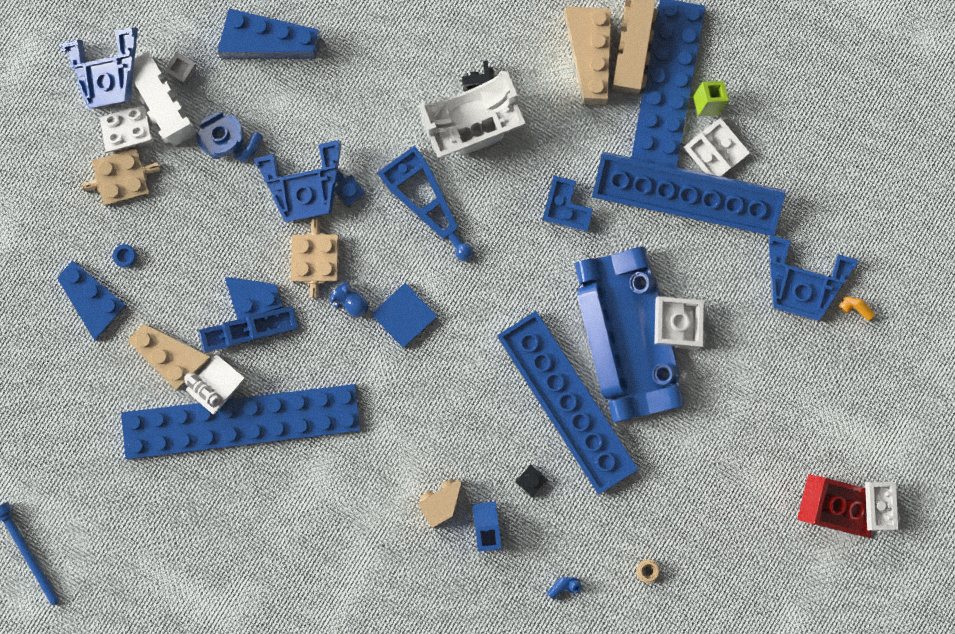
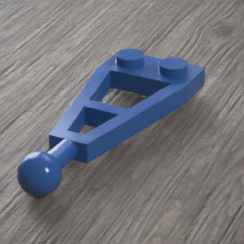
(405, 168)

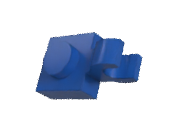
(348, 189)

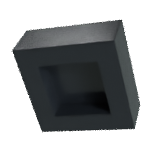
(531, 480)

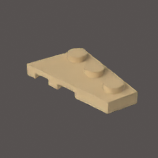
(167, 355)

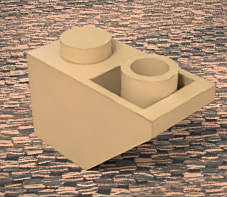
(440, 505)

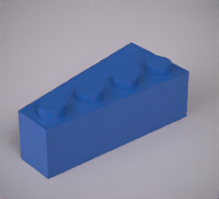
(267, 38)

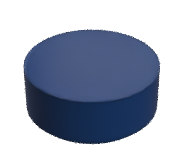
(124, 256)

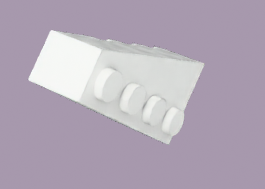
(161, 101)

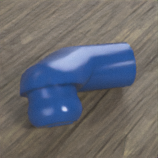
(250, 149)
(564, 584)

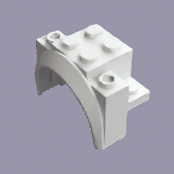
(473, 117)

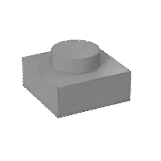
(180, 68)

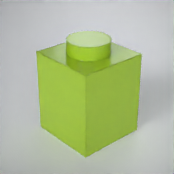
(711, 98)

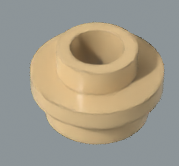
(655, 571)

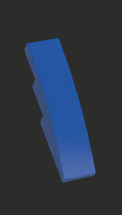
(248, 329)

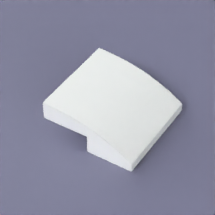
(717, 149)

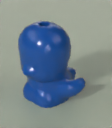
(353, 301)

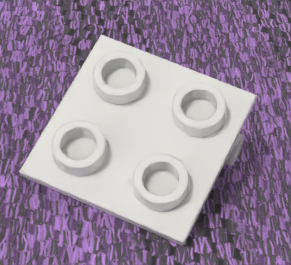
(126, 130)
(213, 384)

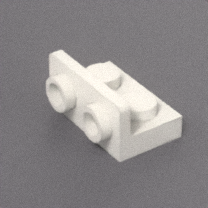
(882, 506)

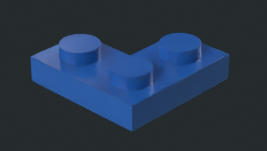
(560, 209)

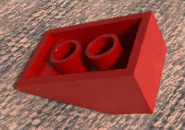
(834, 506)

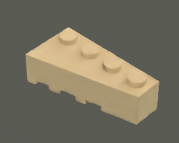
(590, 46)
(633, 46)

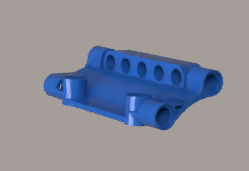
(622, 335)

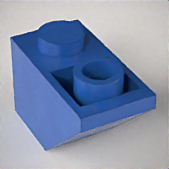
(486, 526)

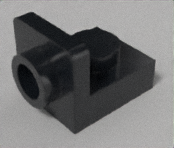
(476, 79)

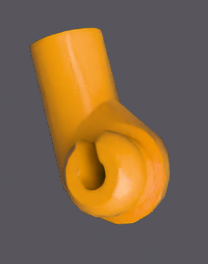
(857, 304)

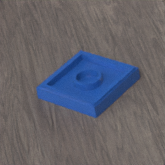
(404, 315)

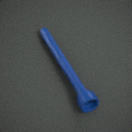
(6, 518)

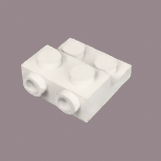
(680, 322)

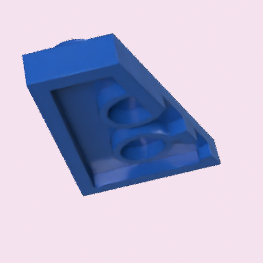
(90, 298)

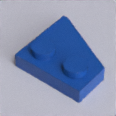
(252, 296)

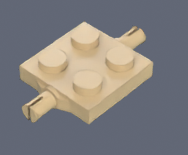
(120, 177)
(315, 258)

